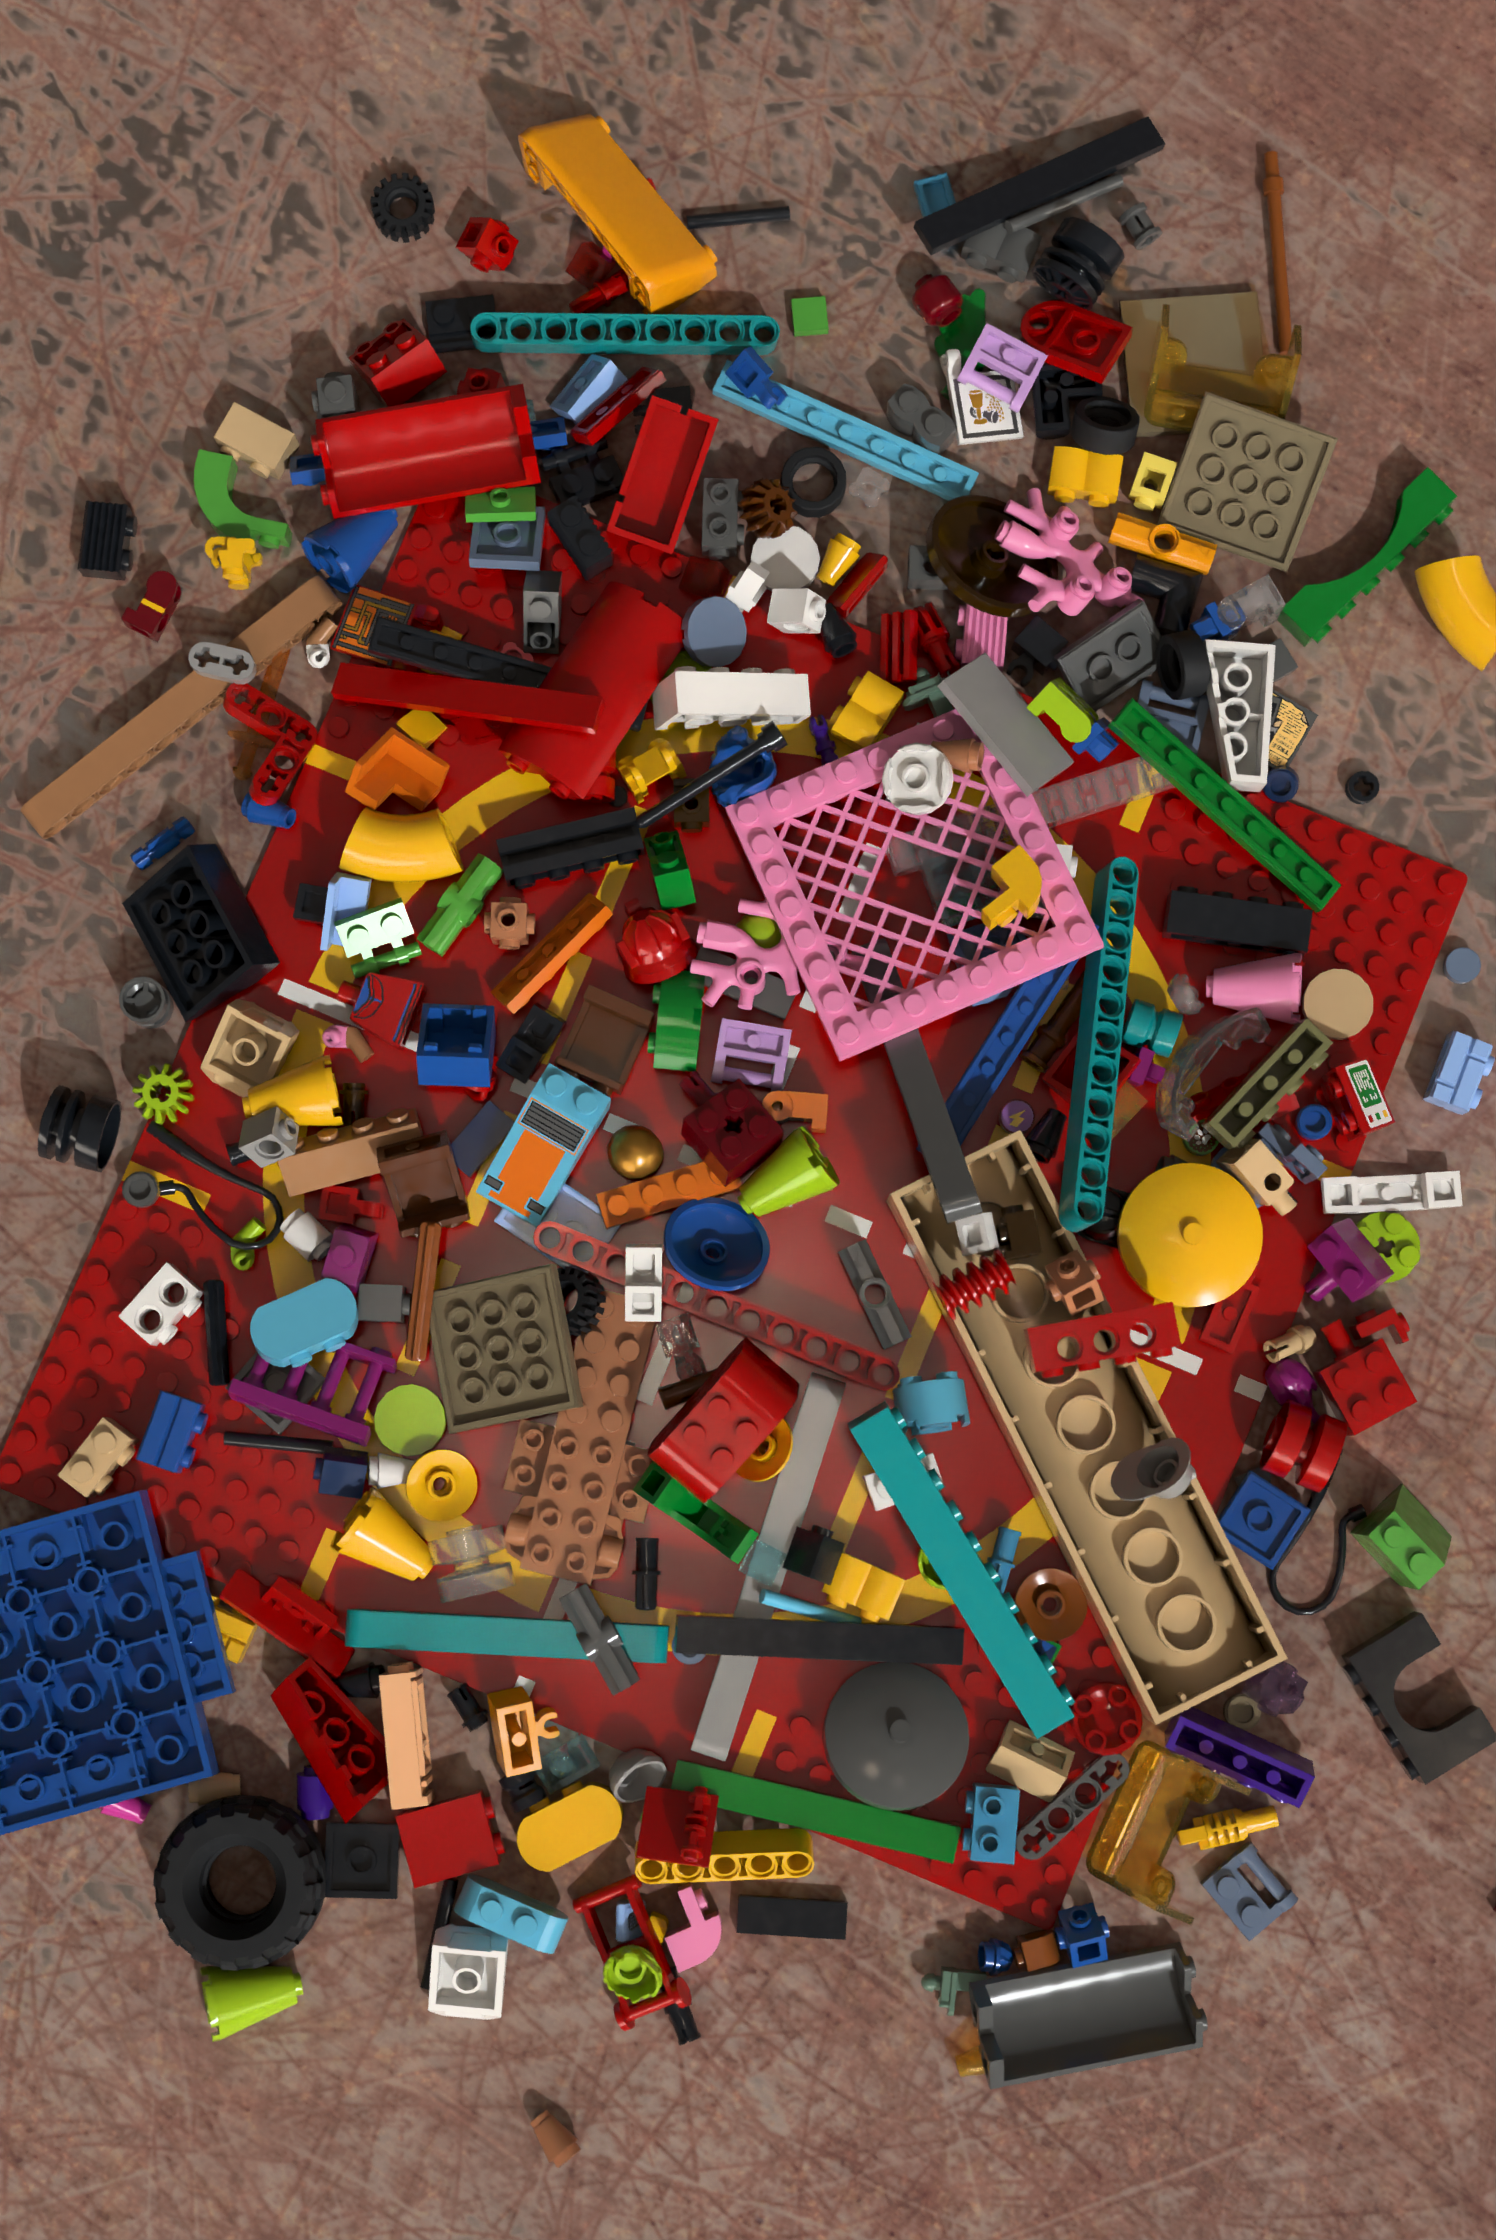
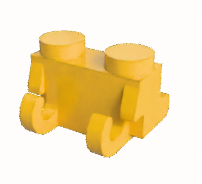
(236, 559)
(649, 767)

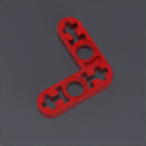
(285, 745)

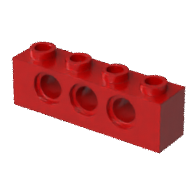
(1157, 1319)

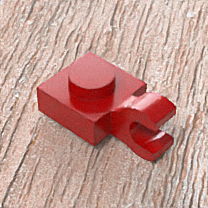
(343, 1204)

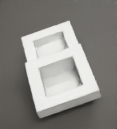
(643, 1283)

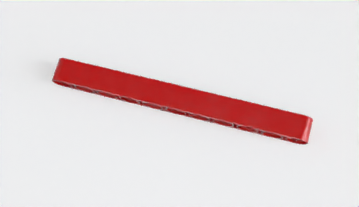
(730, 1319)

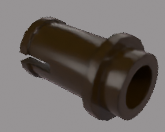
(353, 1101)

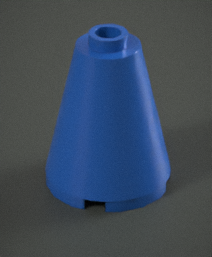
(349, 546)

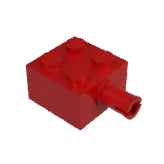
(1362, 1381)

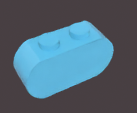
(305, 1323)
(511, 1914)

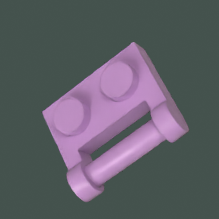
(1007, 357)
(751, 1043)

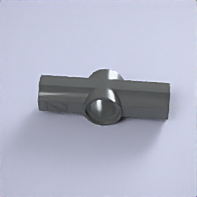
(863, 1272)
(599, 1639)

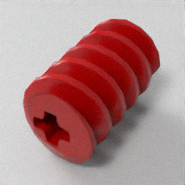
(974, 1284)

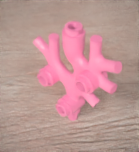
(1082, 577)
(750, 958)

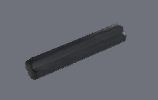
(216, 1332)

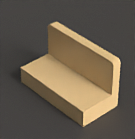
(1030, 1762)

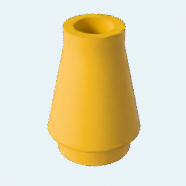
(838, 559)

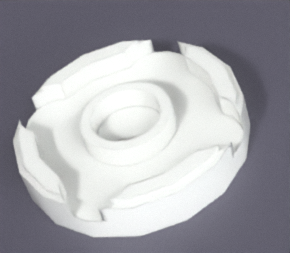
(789, 559)
(917, 779)

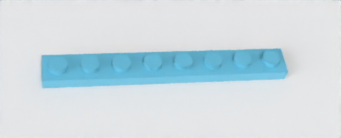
(857, 439)

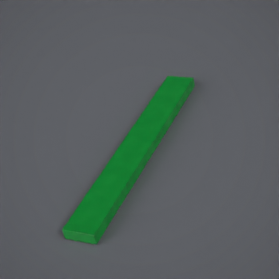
(1224, 805)
(821, 1812)

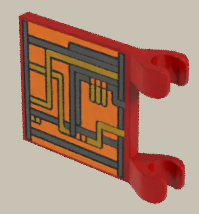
(359, 620)

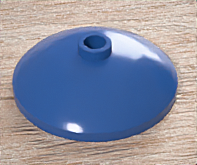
(721, 1231)

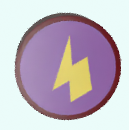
(1016, 1116)

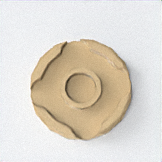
(1338, 1003)

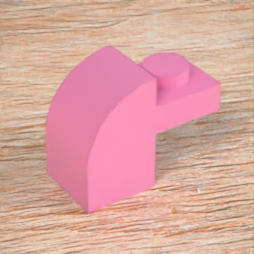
(698, 1938)

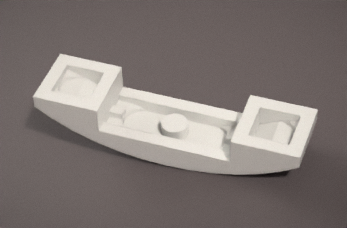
(1391, 1193)

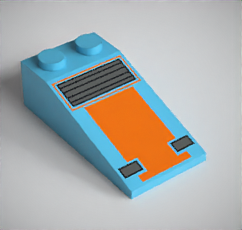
(544, 1145)

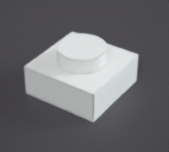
(977, 1234)

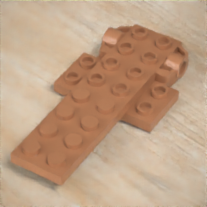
(581, 1471)

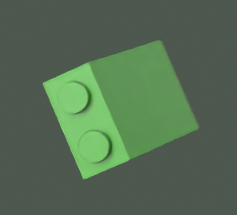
(1404, 1539)

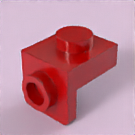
(1371, 1322)

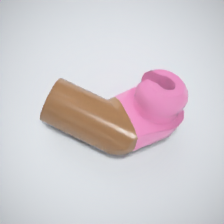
(348, 1037)

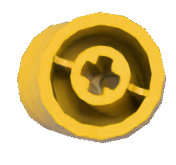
(1461, 606)
(401, 847)

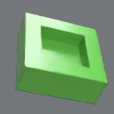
(809, 316)

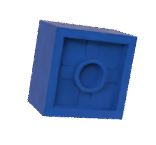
(456, 1045)

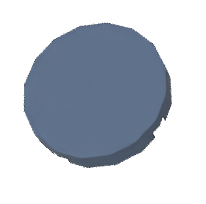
(714, 631)

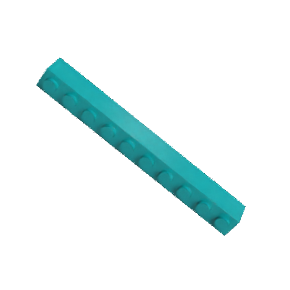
(961, 1569)

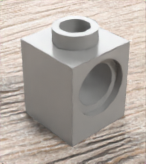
(268, 1137)

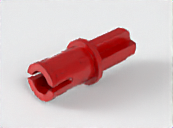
(601, 293)

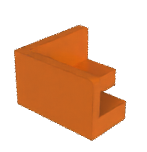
(397, 767)

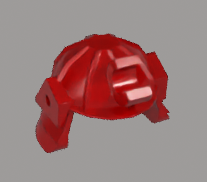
(654, 944)

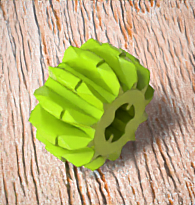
(170, 1081)

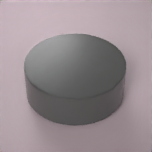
(141, 1189)

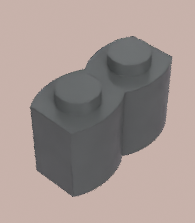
(1003, 252)
(914, 417)

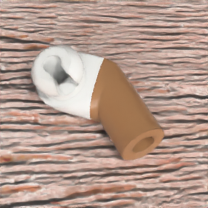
(318, 643)

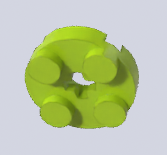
(1402, 1236)

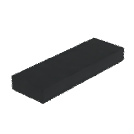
(792, 1917)

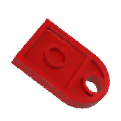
(1075, 338)

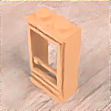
(406, 1736)

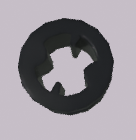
(1368, 779)

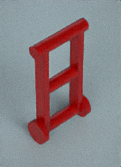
(676, 1989)

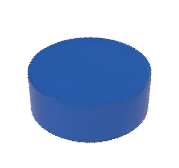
(1313, 1122)

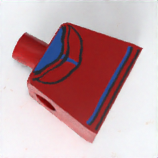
(384, 1006)

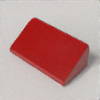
(858, 583)

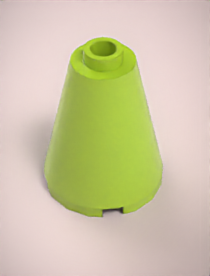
(788, 1176)
(247, 1996)

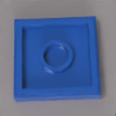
(1261, 1519)

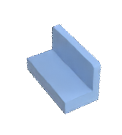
(588, 388)
(345, 897)

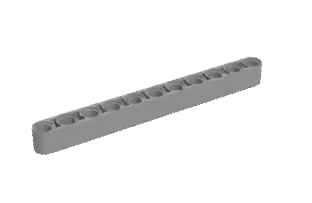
(780, 1523)

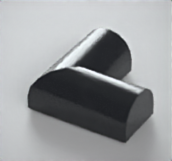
(1051, 399)
(1173, 586)

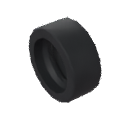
(1120, 426)
(819, 456)
(1183, 665)

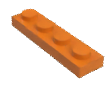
(551, 953)
(660, 1194)

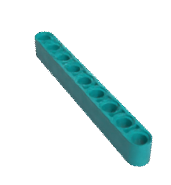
(609, 324)
(492, 1635)

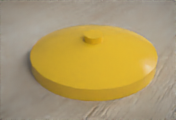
(1189, 1235)

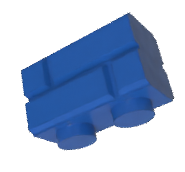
(171, 1432)

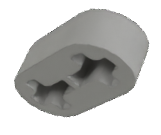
(224, 655)

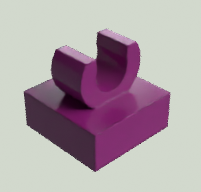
(1146, 1069)

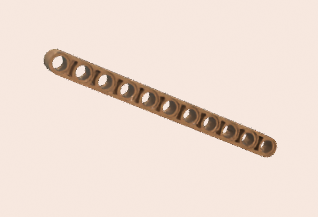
(175, 712)

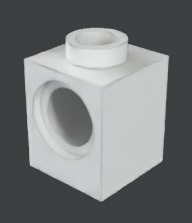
(796, 610)

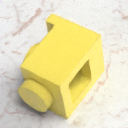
(1152, 471)

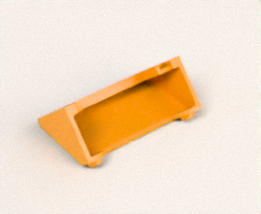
(620, 209)

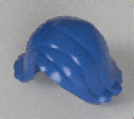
(749, 778)

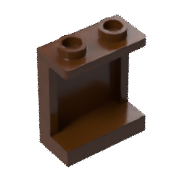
(605, 1041)
(423, 1182)

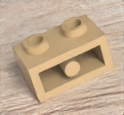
(99, 1457)

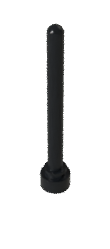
(767, 740)

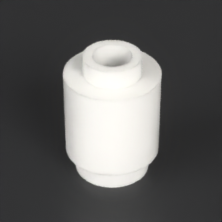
(306, 1235)

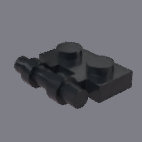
(588, 482)

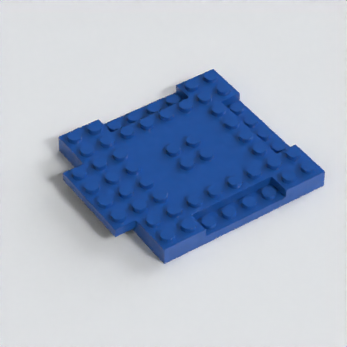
(102, 1663)

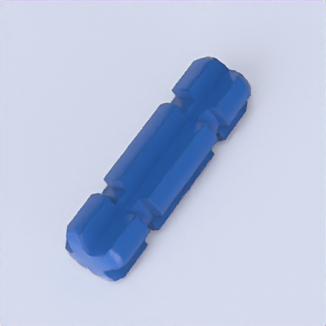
(162, 843)

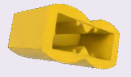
(1084, 476)
(867, 712)
(864, 1587)

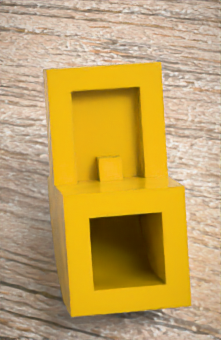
(1021, 884)

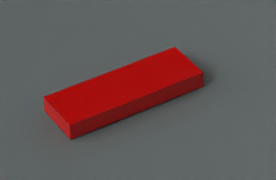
(617, 405)

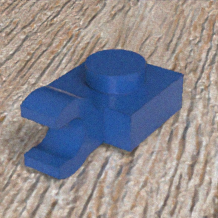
(751, 377)

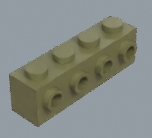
(1267, 1083)

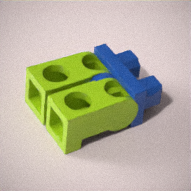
(1076, 719)

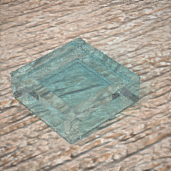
(762, 1562)

